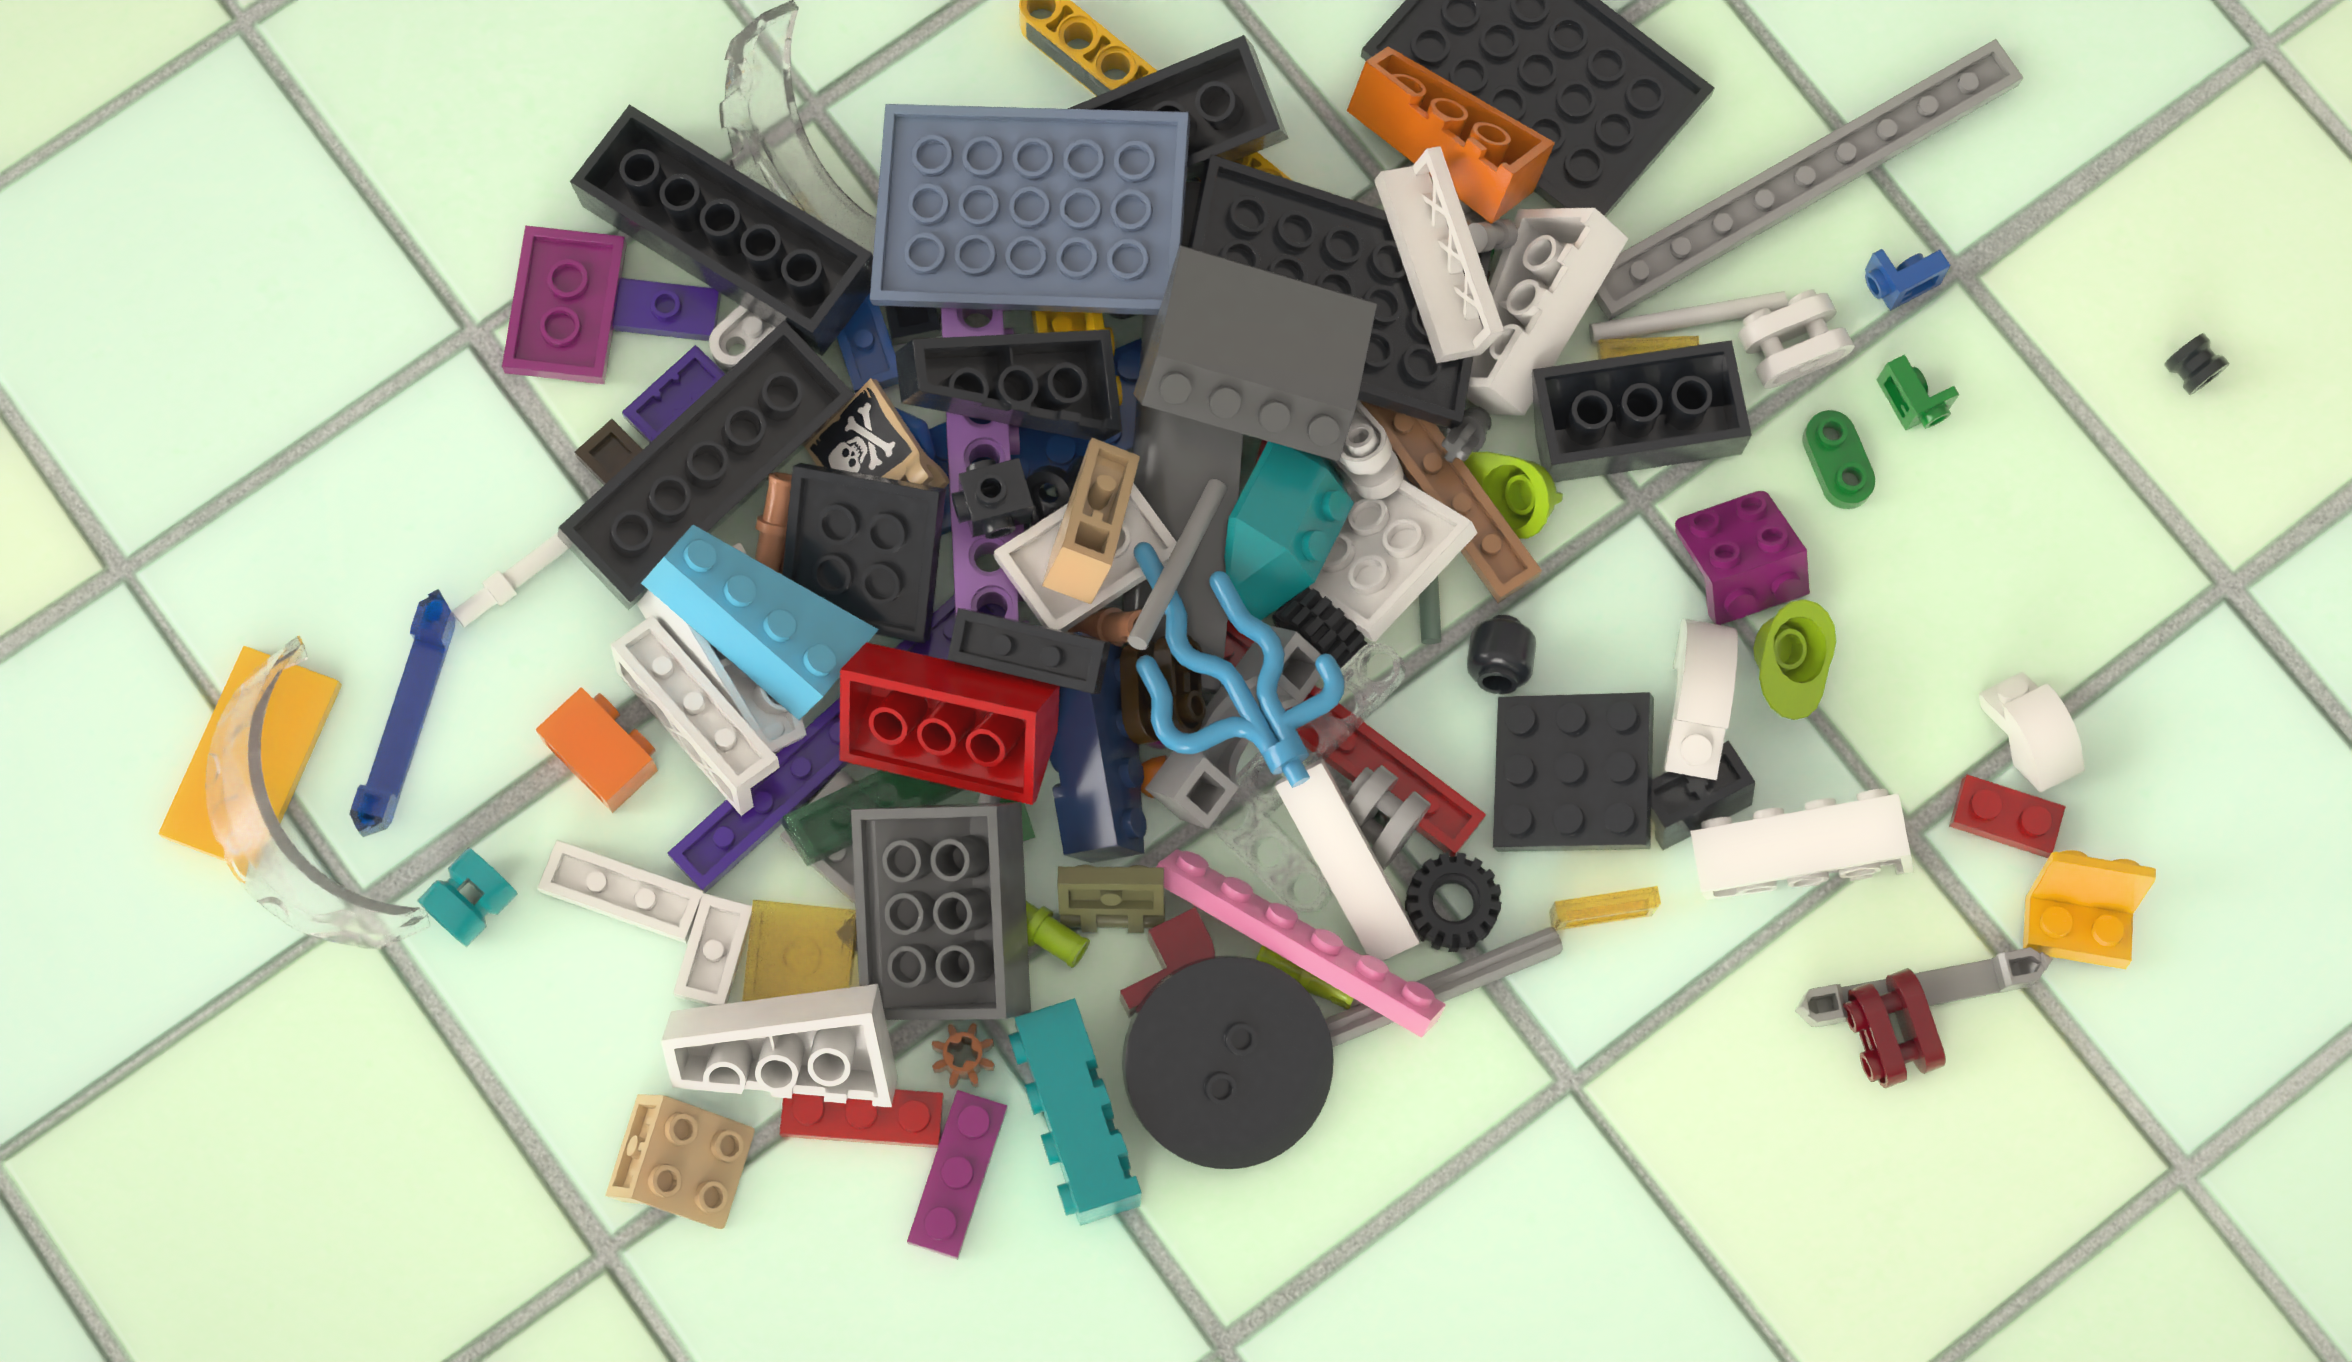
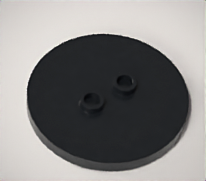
(1227, 1062)

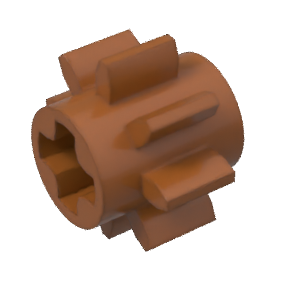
(956, 1043)

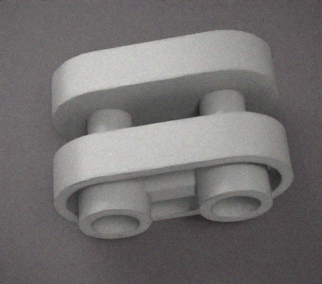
(1372, 794)

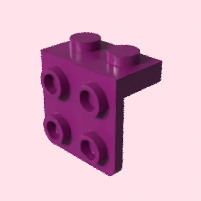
(1745, 556)

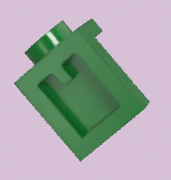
(1908, 396)

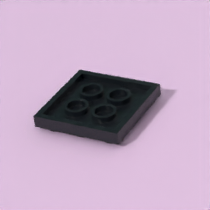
(866, 546)
(1573, 772)

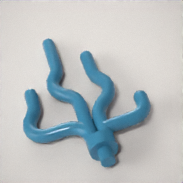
(1266, 726)

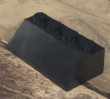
(1639, 411)

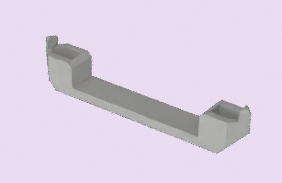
(2000, 974)

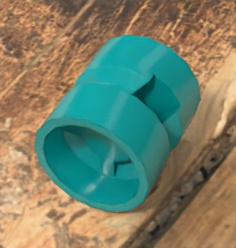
(453, 910)

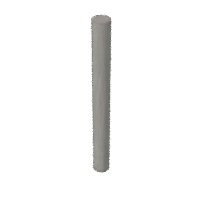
(1177, 564)

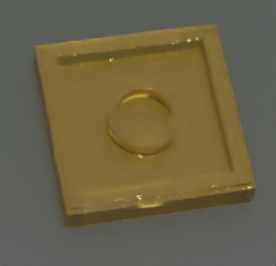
(798, 949)

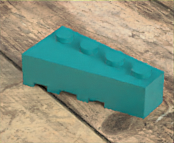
(1076, 1113)

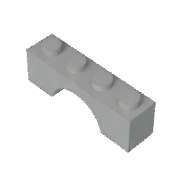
(1203, 783)

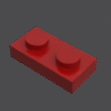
(2007, 816)

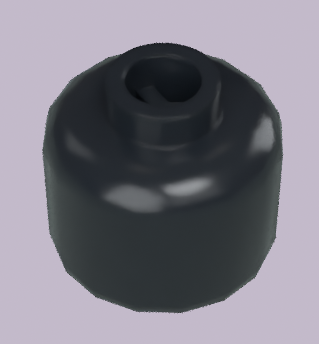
(1501, 654)

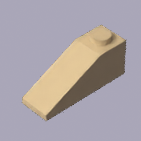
(1092, 522)

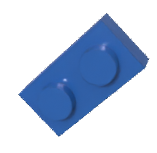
(868, 348)

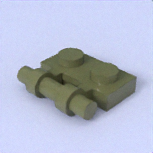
(1111, 897)

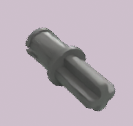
(1469, 436)

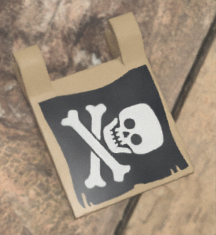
(874, 441)

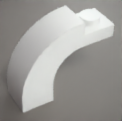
(1704, 697)

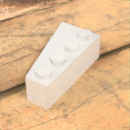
(1540, 298)
(1802, 845)
(786, 1045)

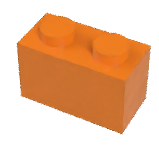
(598, 748)

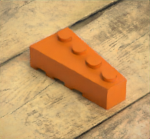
(1486, 151)

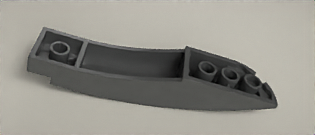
(1171, 474)

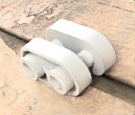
(1804, 314)
(1368, 458)

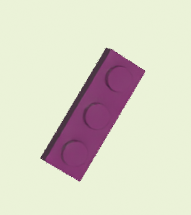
(957, 1174)

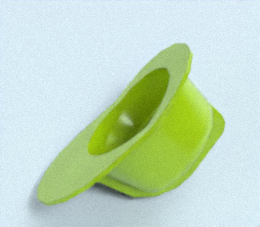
(1517, 488)
(1795, 658)

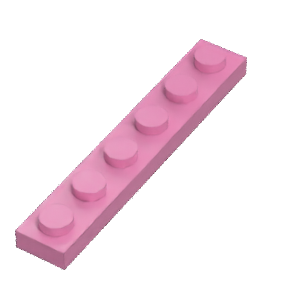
(1309, 948)

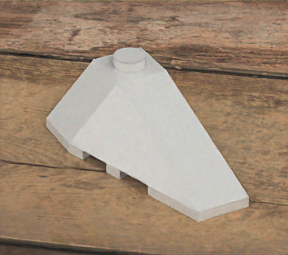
(761, 711)

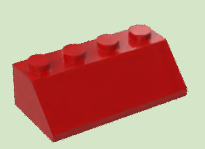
(947, 722)

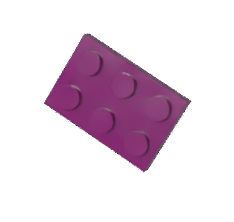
(564, 305)

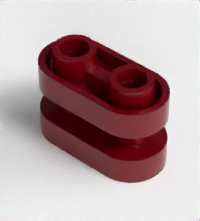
(1883, 1056)

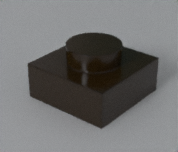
(607, 451)

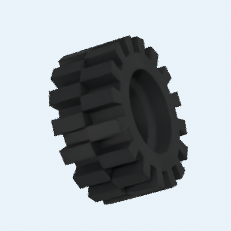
(1321, 625)
(1453, 871)

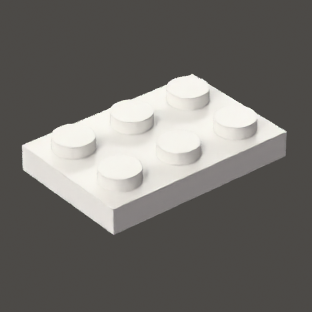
(1028, 554)

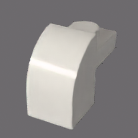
(2038, 729)

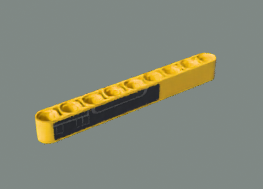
(1102, 54)

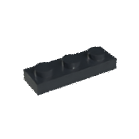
(1029, 650)

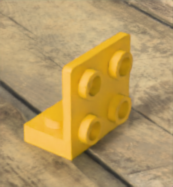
(2085, 908)

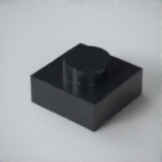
(912, 323)

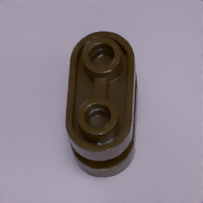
(1184, 684)

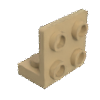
(680, 1160)

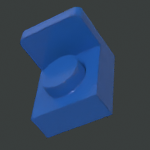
(1906, 281)

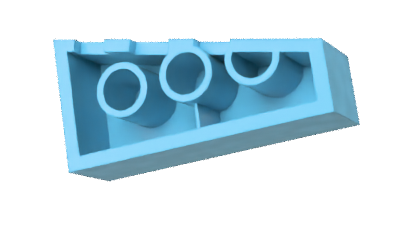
(758, 618)

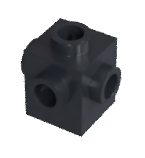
(993, 498)

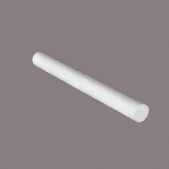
(1686, 317)

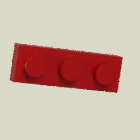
(910, 1121)

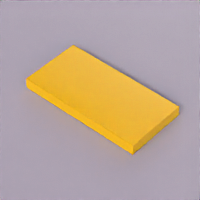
(289, 735)

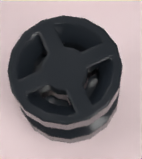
(2196, 364)

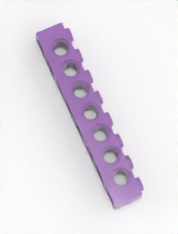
(965, 444)

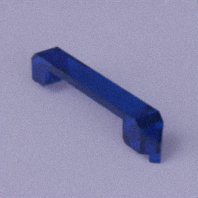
(432, 633)

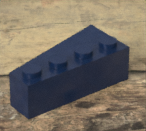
(1098, 773)

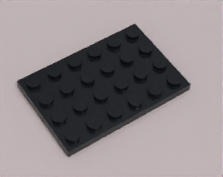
(1564, 72)
(1345, 249)

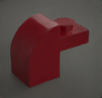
(1174, 945)

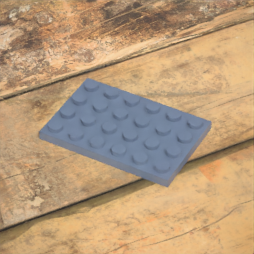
(1029, 208)

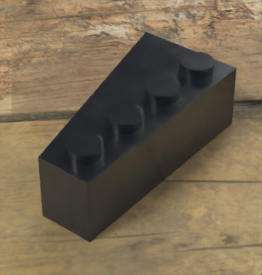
(1023, 380)

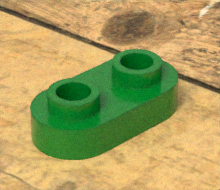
(1837, 457)

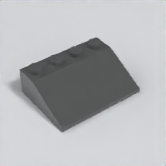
(1257, 353)
(942, 910)

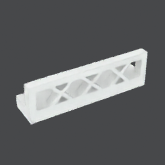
(1437, 255)
(693, 712)

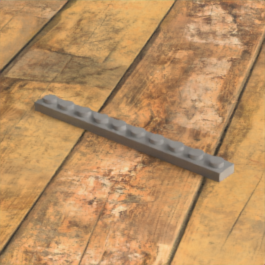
(1806, 177)

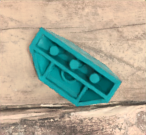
(1283, 527)

